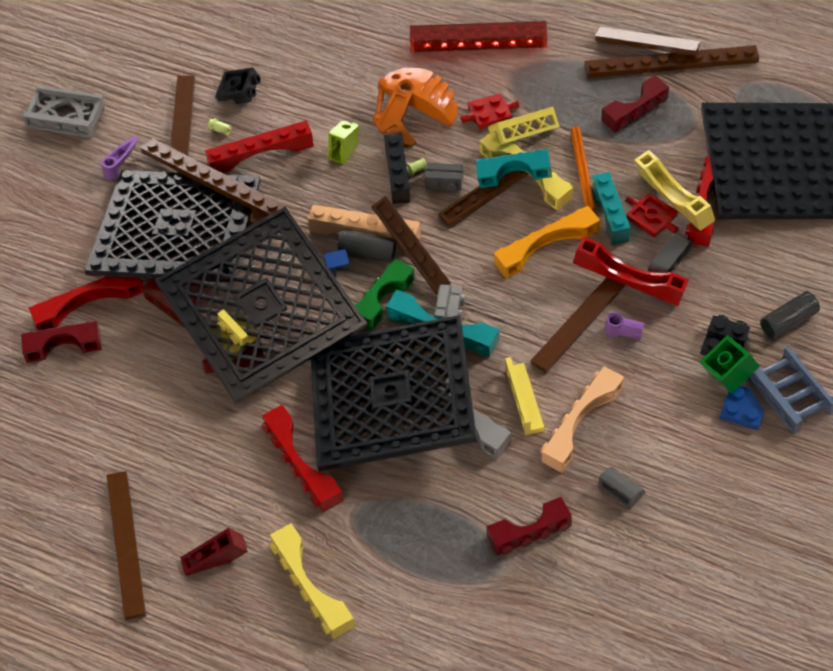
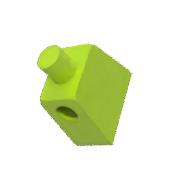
(342, 141)

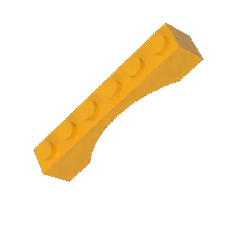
(513, 257)

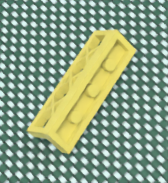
(522, 120)
(524, 397)

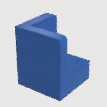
(336, 260)

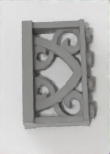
(70, 124)

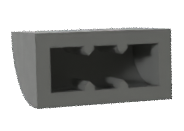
(620, 487)

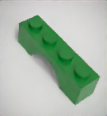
(396, 277)

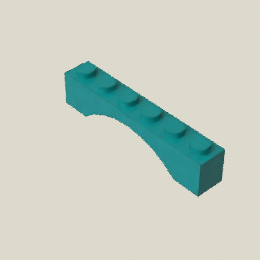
(477, 337)

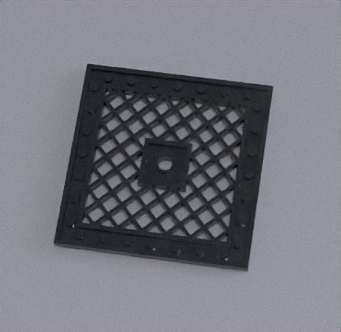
(102, 257)
(288, 359)
(458, 429)

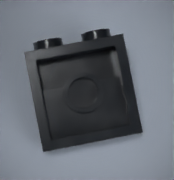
(238, 85)
(721, 327)

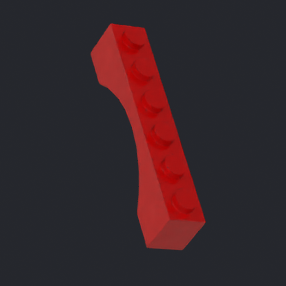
(291, 137)
(703, 189)
(597, 259)
(53, 311)
(322, 487)

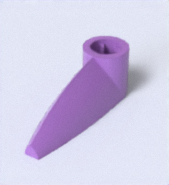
(116, 158)

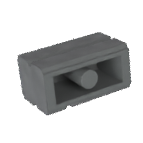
(444, 177)

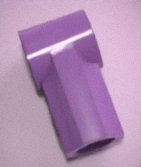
(617, 325)

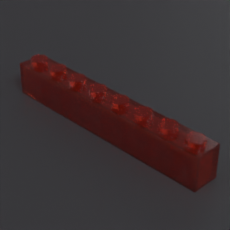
(478, 36)

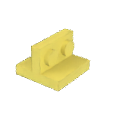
(237, 335)

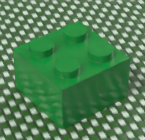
(729, 364)

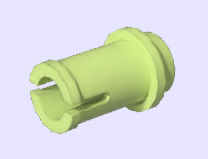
(215, 125)
(416, 167)

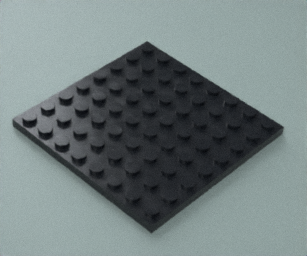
(770, 159)

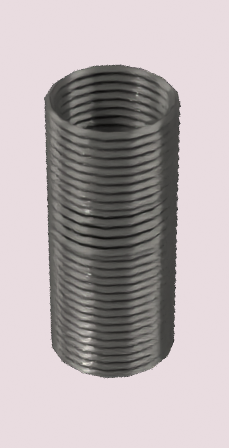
(367, 245)
(790, 314)

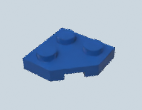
(742, 408)

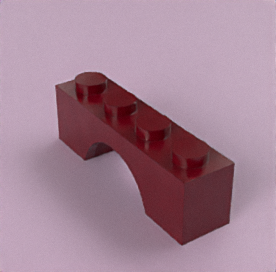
(619, 114)
(39, 343)
(507, 536)

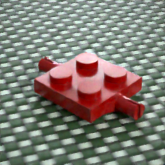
(489, 111)
(651, 215)

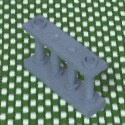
(781, 404)

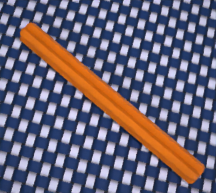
(582, 168)

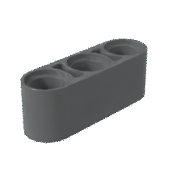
(670, 254)

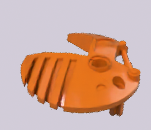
(423, 94)

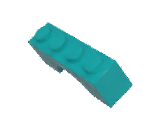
(493, 169)
(615, 217)

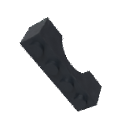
(397, 168)

